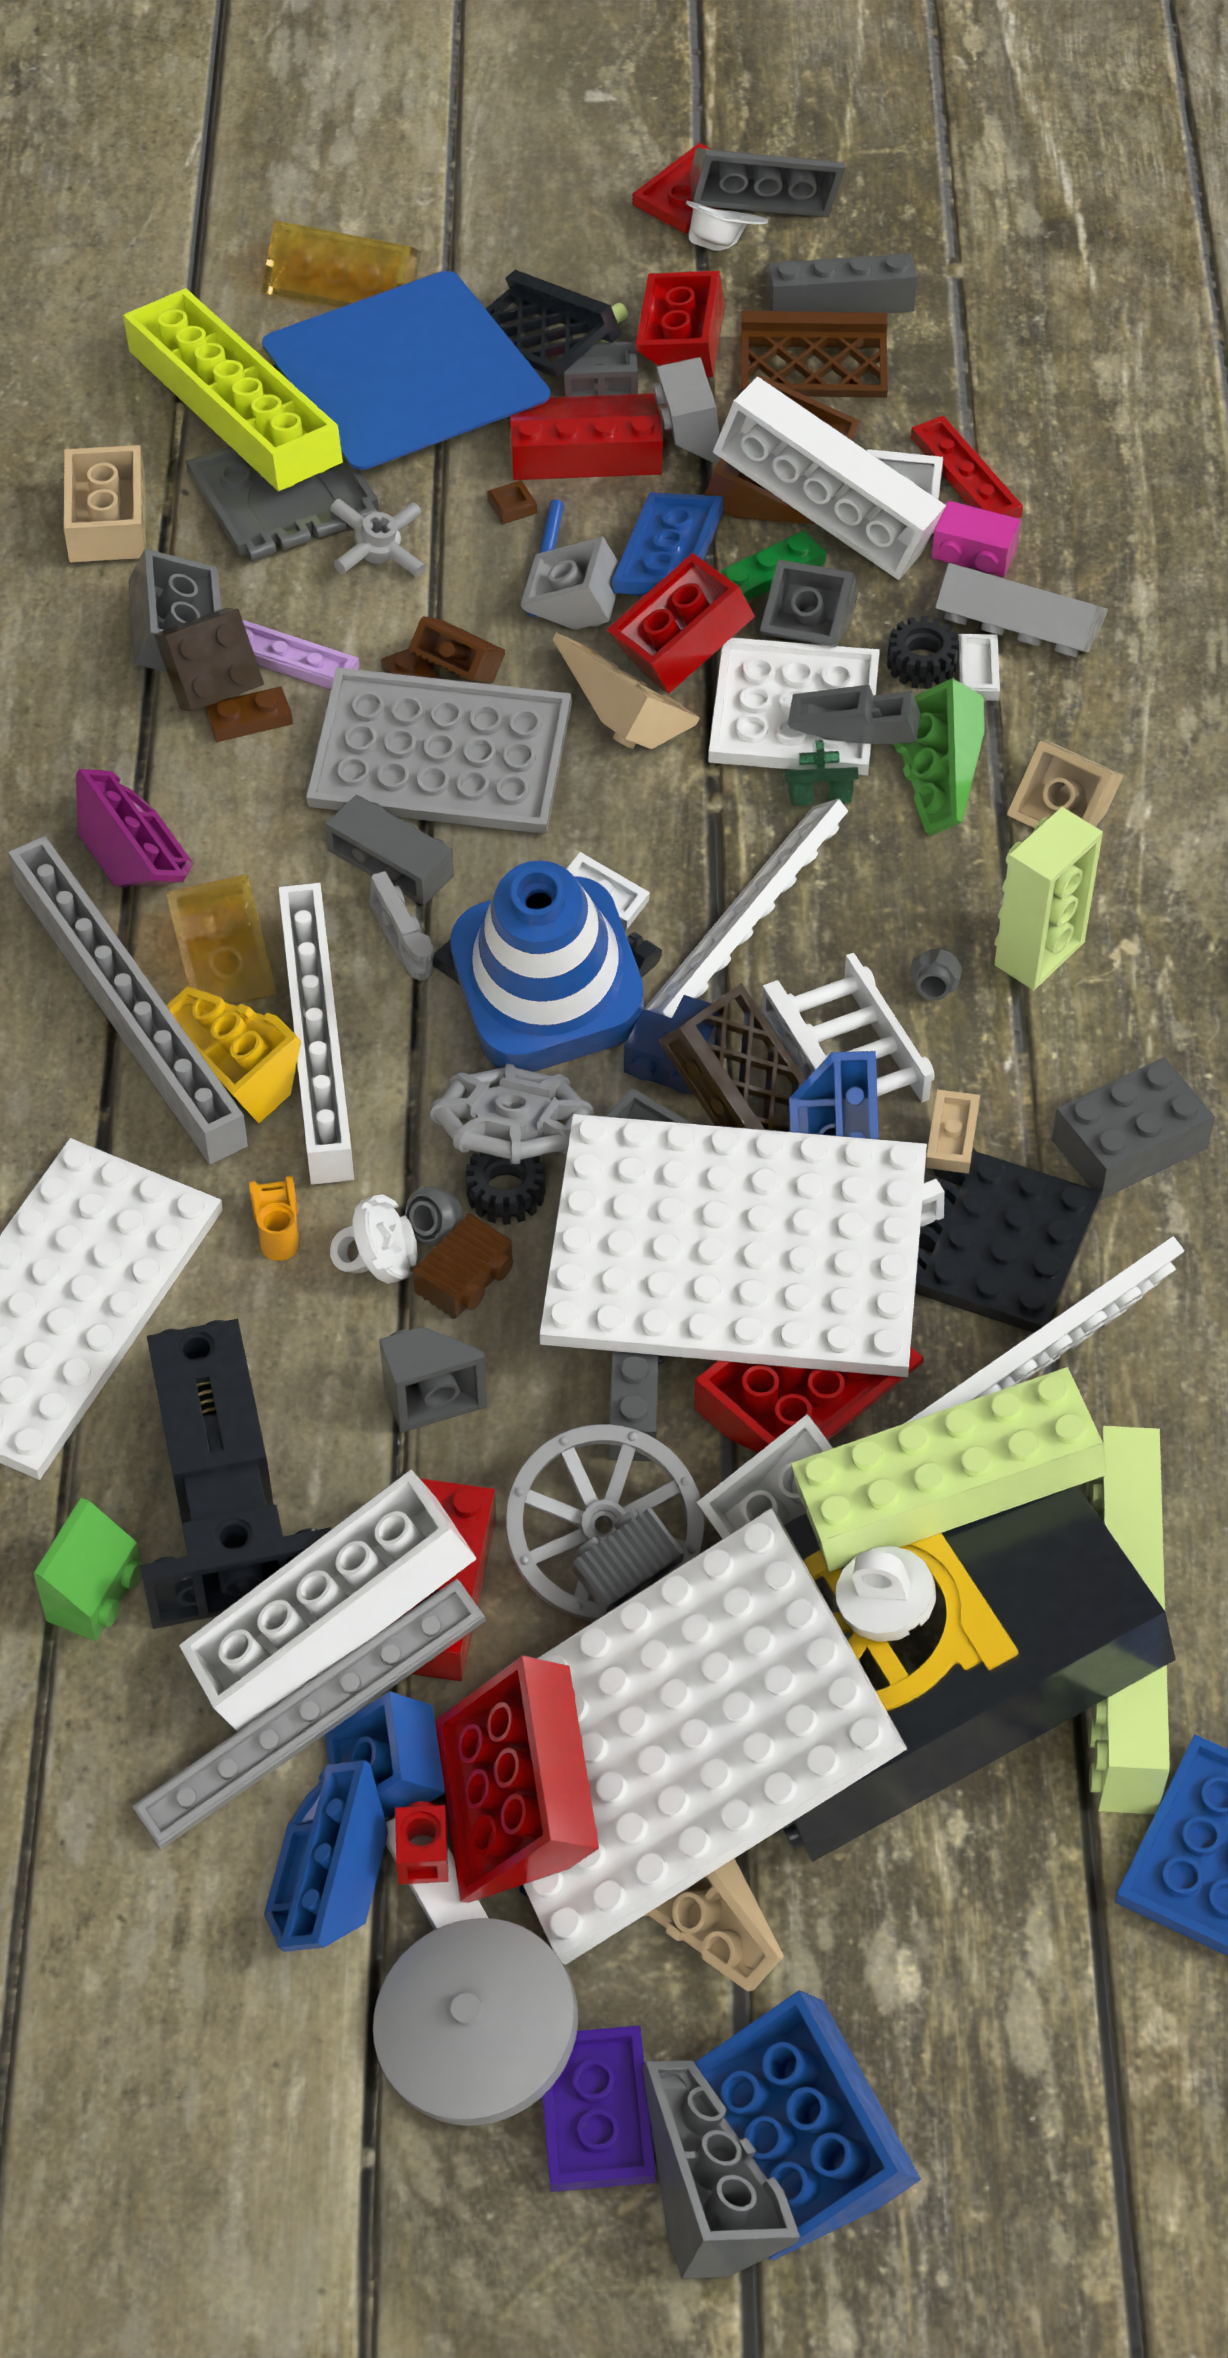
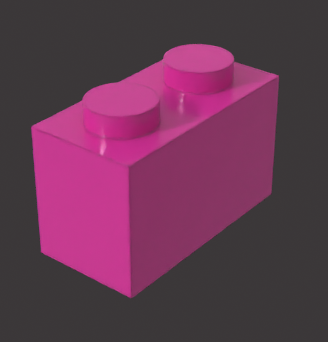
(976, 538)

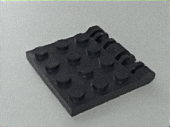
(1004, 1241)

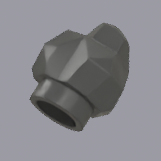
(936, 973)

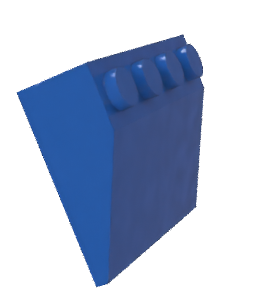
(809, 2116)

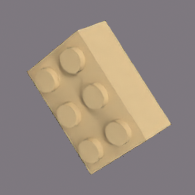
(104, 503)

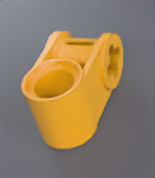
(276, 1218)

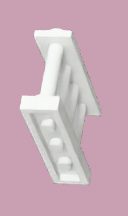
(803, 1039)

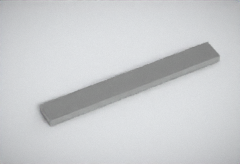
(308, 1714)

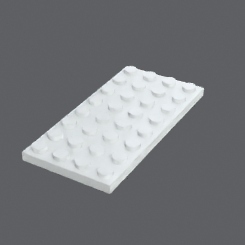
(78, 1286)
(1066, 1330)

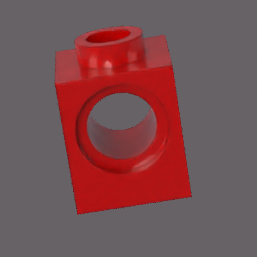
(421, 1862)

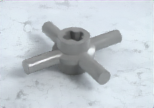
(377, 538)

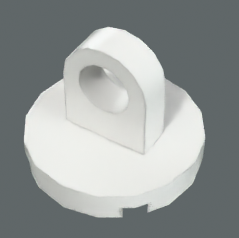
(382, 1238)
(885, 1593)

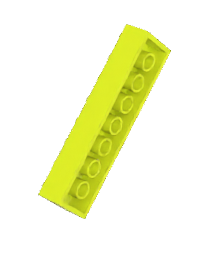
(233, 389)

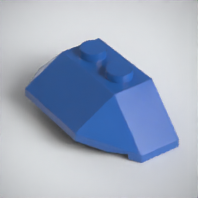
(838, 1098)
(328, 1860)

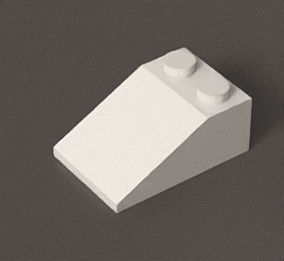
(764, 1481)

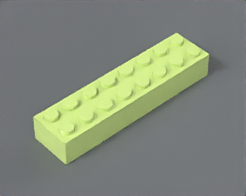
(1132, 1724)

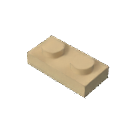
(952, 1131)

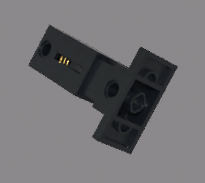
(217, 1476)

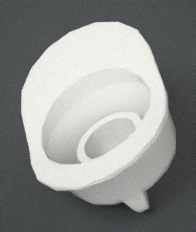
(718, 228)

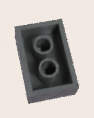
(1132, 1128)

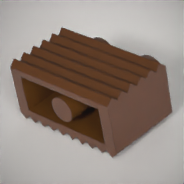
(456, 650)
(463, 1266)

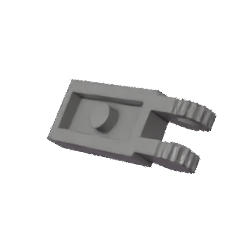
(400, 928)

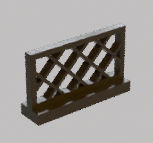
(703, 1064)

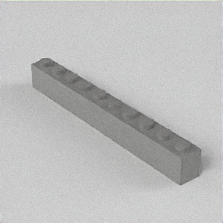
(129, 1001)

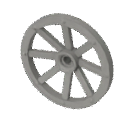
(595, 1510)

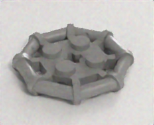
(513, 1112)

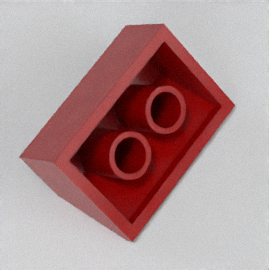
(681, 318)
(681, 622)

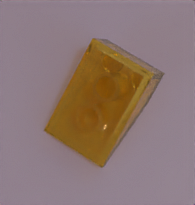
(222, 940)

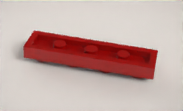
(965, 468)

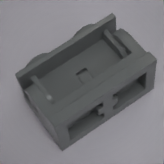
(603, 371)

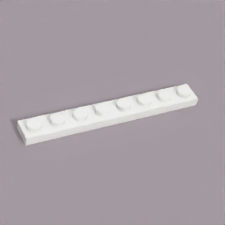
(751, 905)

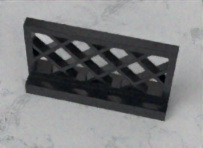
(554, 306)

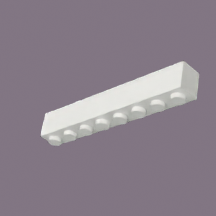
(316, 1027)

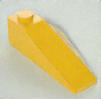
(244, 1049)

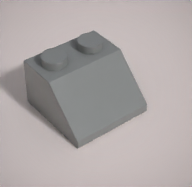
(688, 407)
(573, 584)

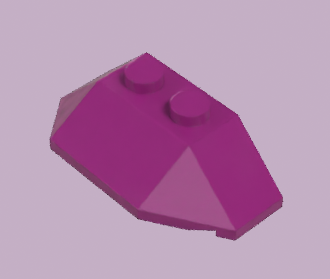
(126, 833)

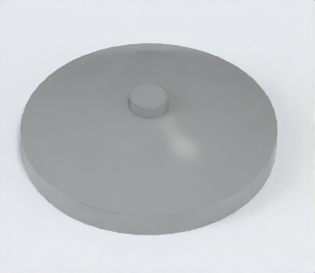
(475, 2021)

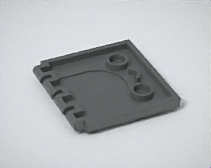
(260, 516)

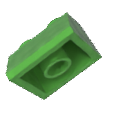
(87, 1572)

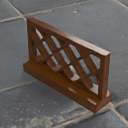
(813, 332)

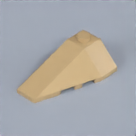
(624, 700)
(724, 1925)

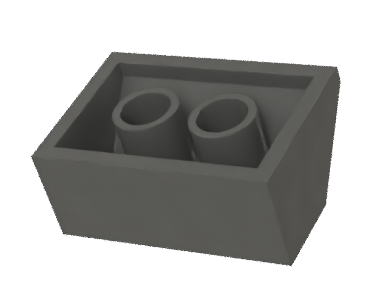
(164, 595)

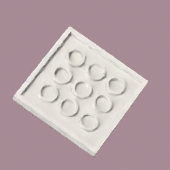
(757, 695)

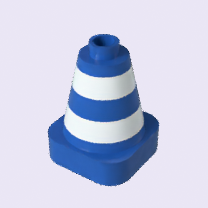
(546, 969)

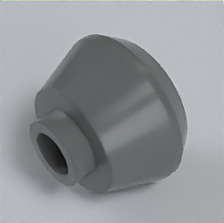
(432, 1214)

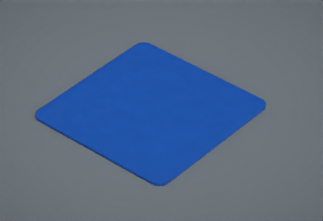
(406, 368)

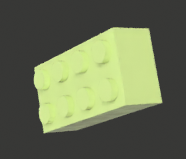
(1047, 897)

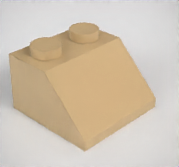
(1063, 780)

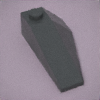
(712, 2191)

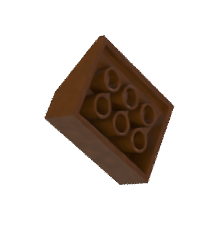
(750, 500)

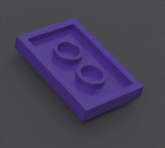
(600, 2114)

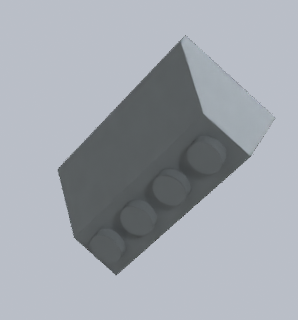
(764, 182)
(843, 284)

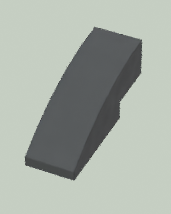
(856, 715)

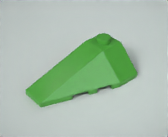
(944, 753)

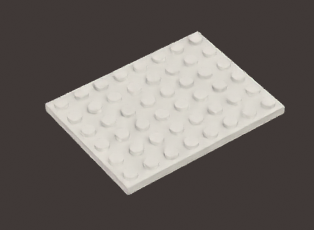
(736, 1245)
(706, 1728)

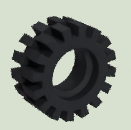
(928, 637)
(504, 1202)

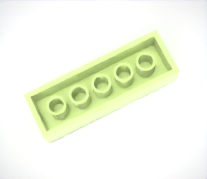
(950, 1468)

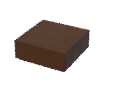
(512, 502)

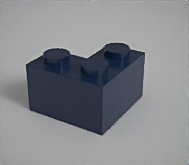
(644, 1054)

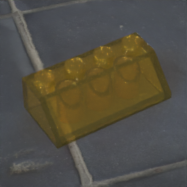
(333, 265)

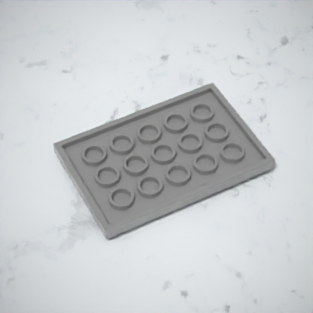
(441, 749)

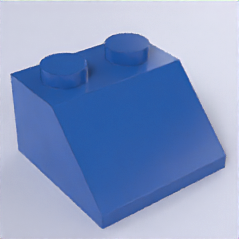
(399, 1744)

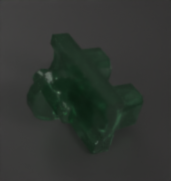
(801, 781)

